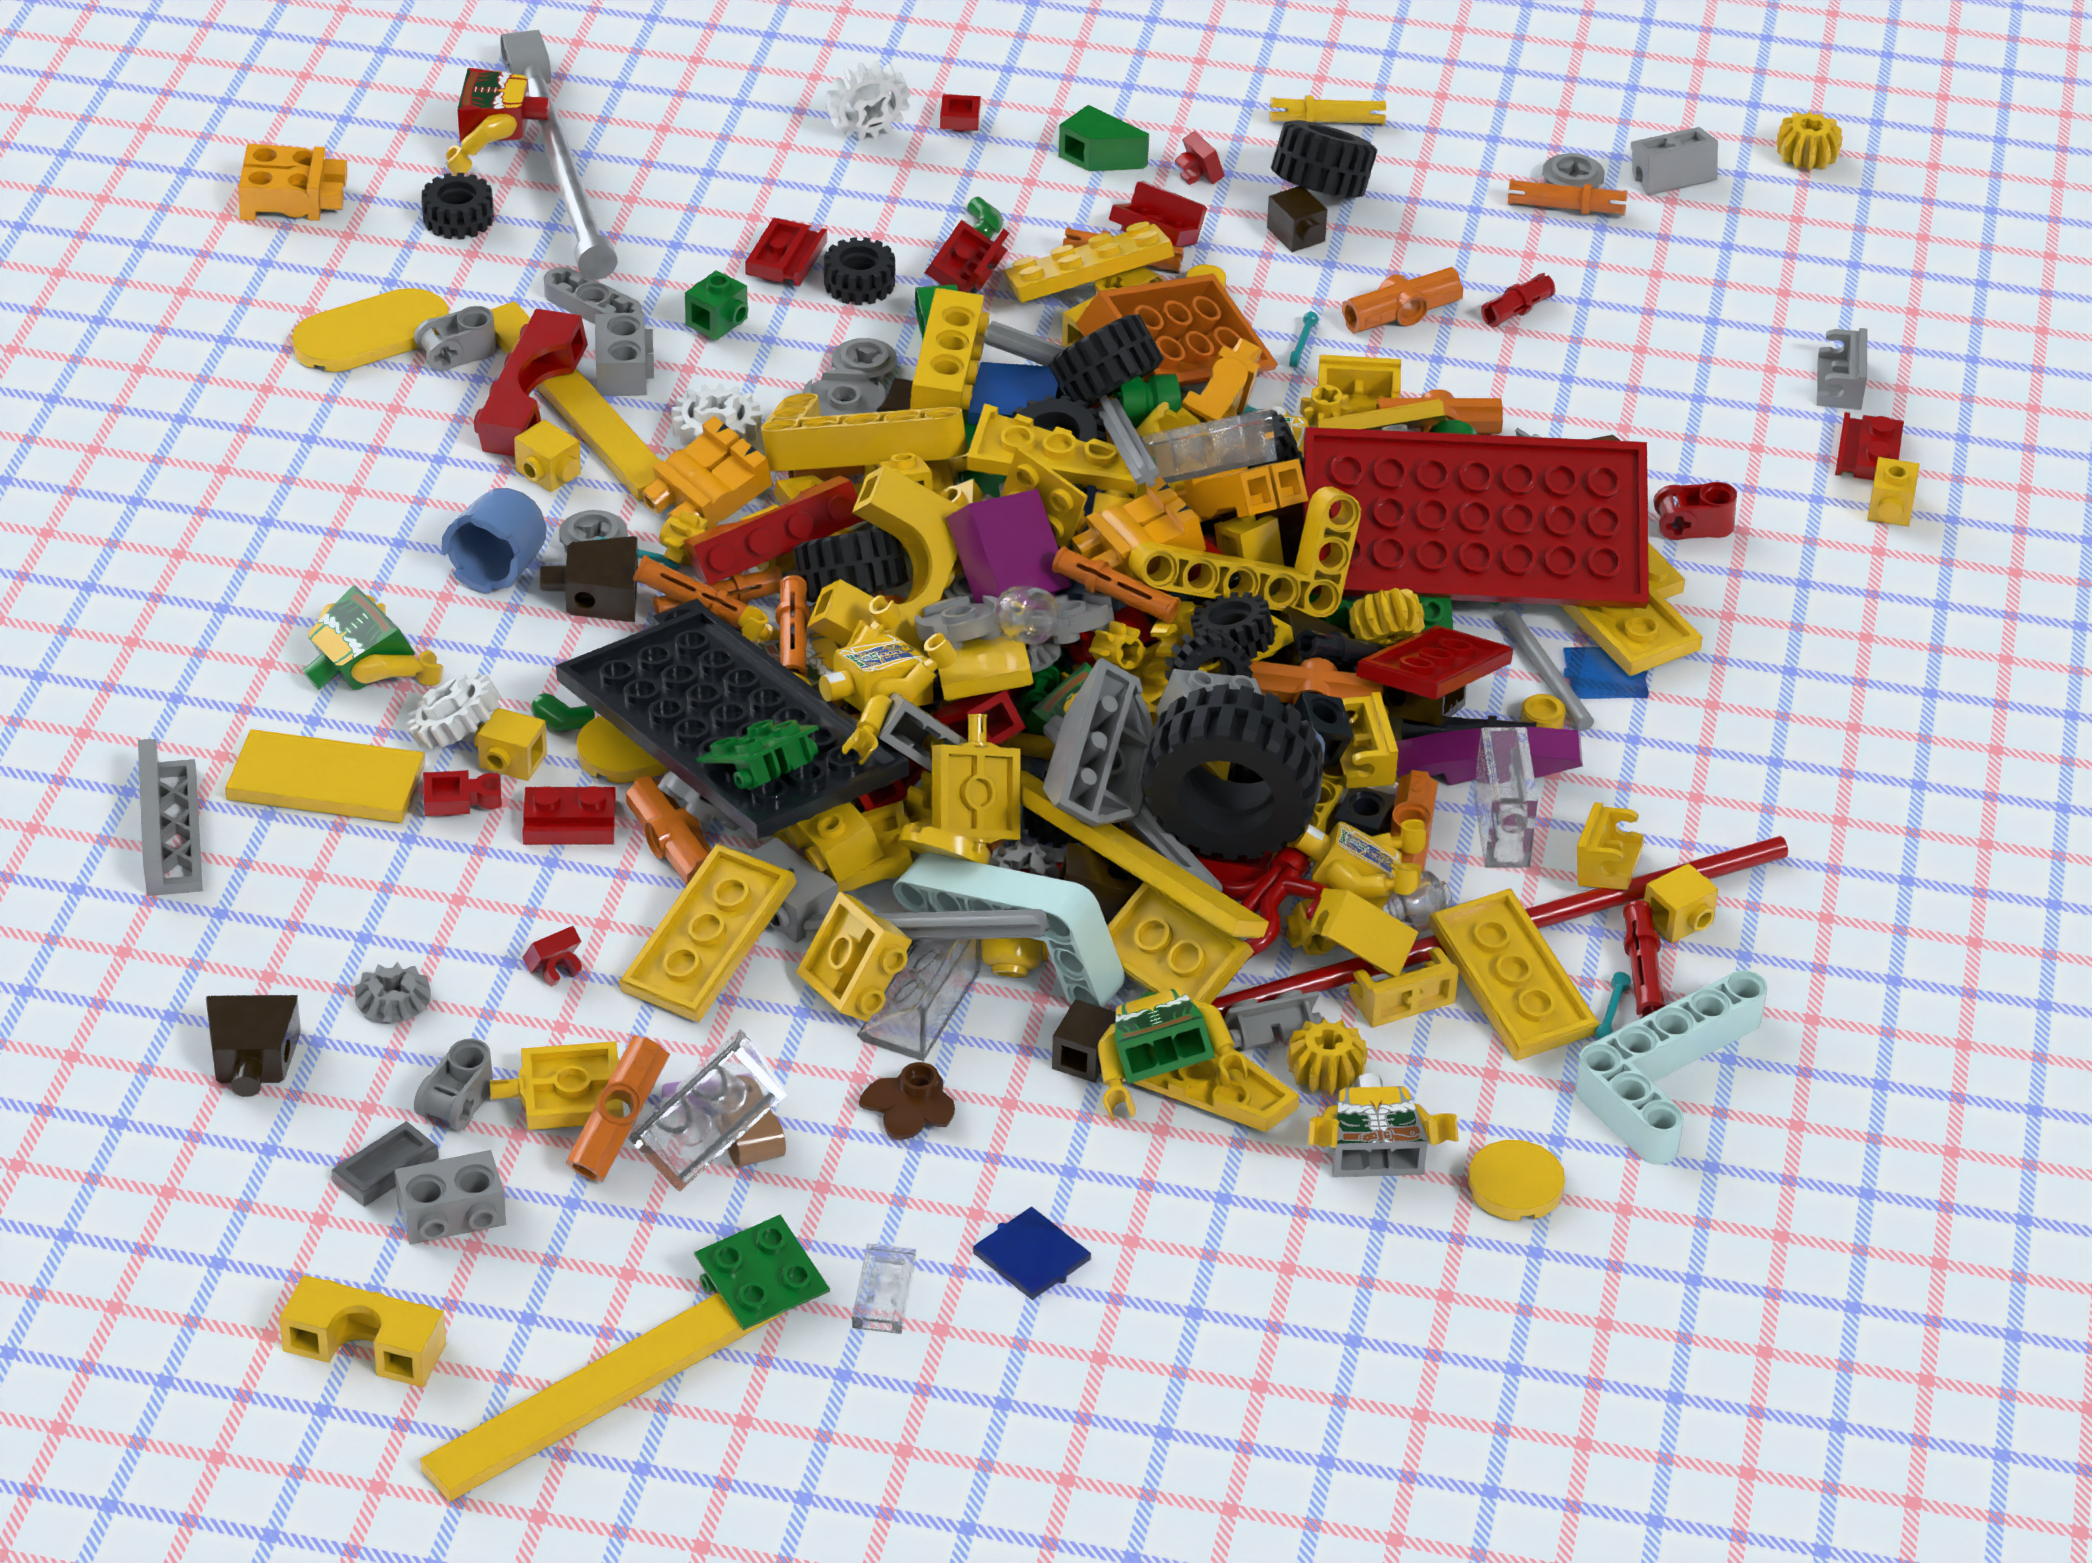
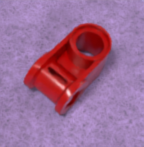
(1700, 510)

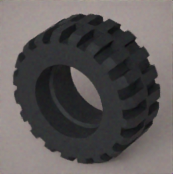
(1240, 730)

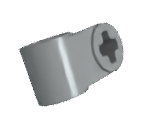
(461, 337)
(457, 1084)

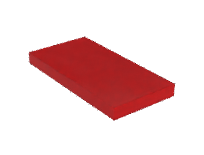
(1435, 662)

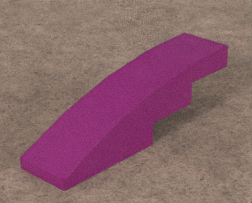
(1457, 753)

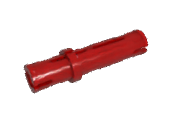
(1643, 947)

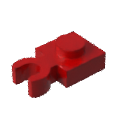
(454, 792)

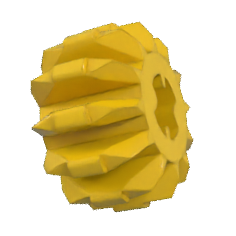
(1809, 140)
(1387, 616)
(1326, 1055)

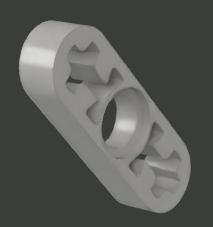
(571, 289)

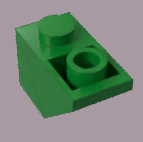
(1102, 142)

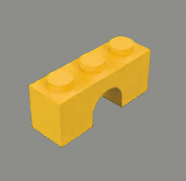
(329, 1314)

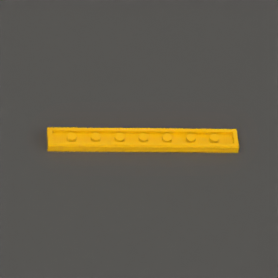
(586, 412)
(1147, 865)
(582, 1397)

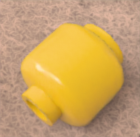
(1012, 956)

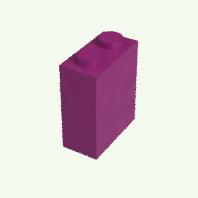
(1006, 545)

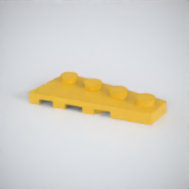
(1074, 460)

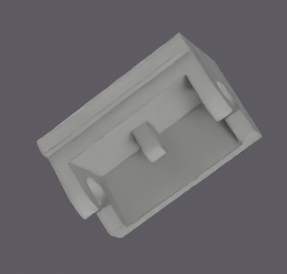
(1675, 160)
(1843, 370)

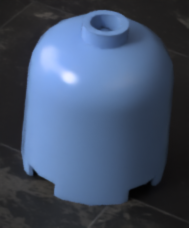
(495, 539)

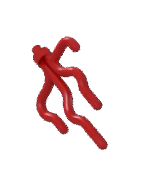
(1268, 891)

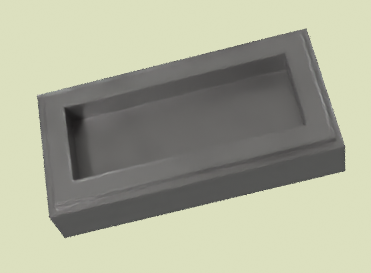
(372, 1171)

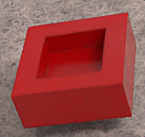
(960, 112)

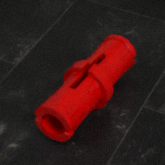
(1518, 300)

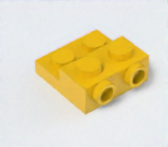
(854, 958)

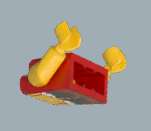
(491, 110)

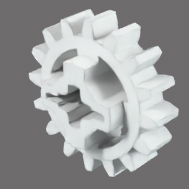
(868, 100)
(730, 407)
(453, 710)

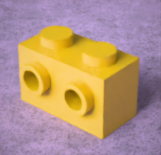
(837, 841)

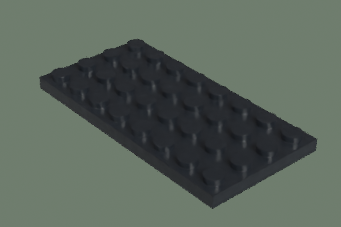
(705, 682)

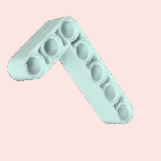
(1076, 931)
(1620, 1068)

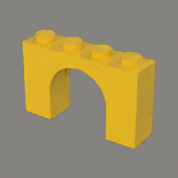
(920, 523)

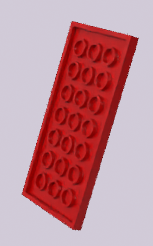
(1489, 515)

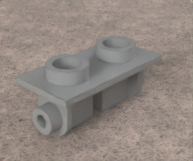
(1254, 1021)

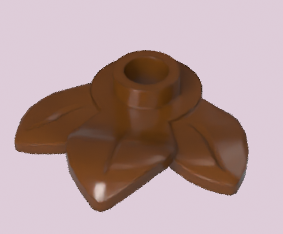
(910, 1101)

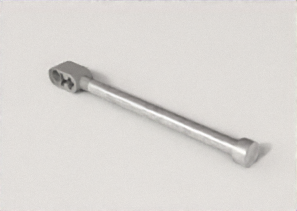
(526, 55)

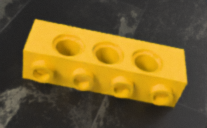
(950, 351)

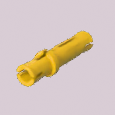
(1327, 110)

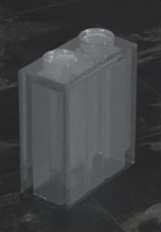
(1505, 797)

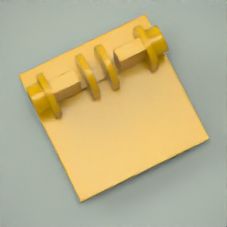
(1060, 498)

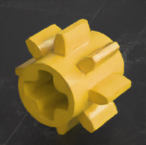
(1324, 403)
(677, 530)
(1118, 646)
(1300, 933)

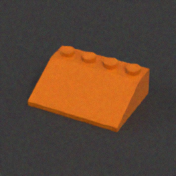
(1186, 320)

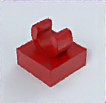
(1199, 160)
(554, 950)

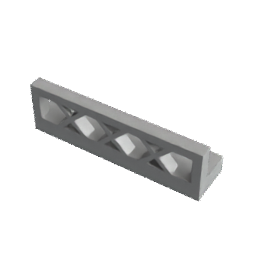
(153, 818)

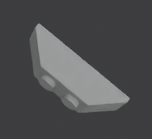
(1101, 749)

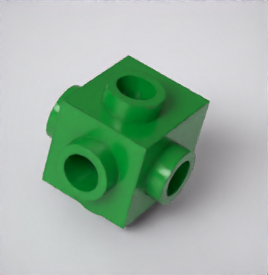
(716, 305)

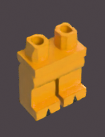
(290, 181)
(1228, 385)
(709, 476)
(1245, 490)
(1150, 518)

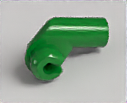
(989, 217)
(560, 716)

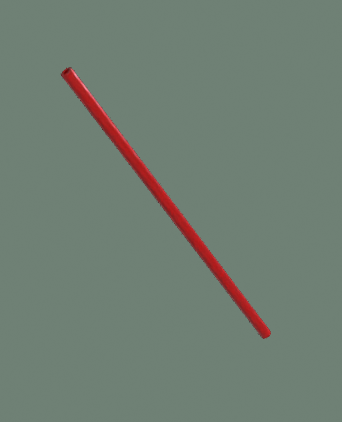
(1542, 916)

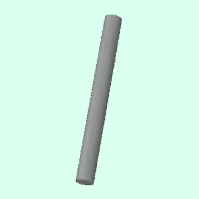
(1547, 669)

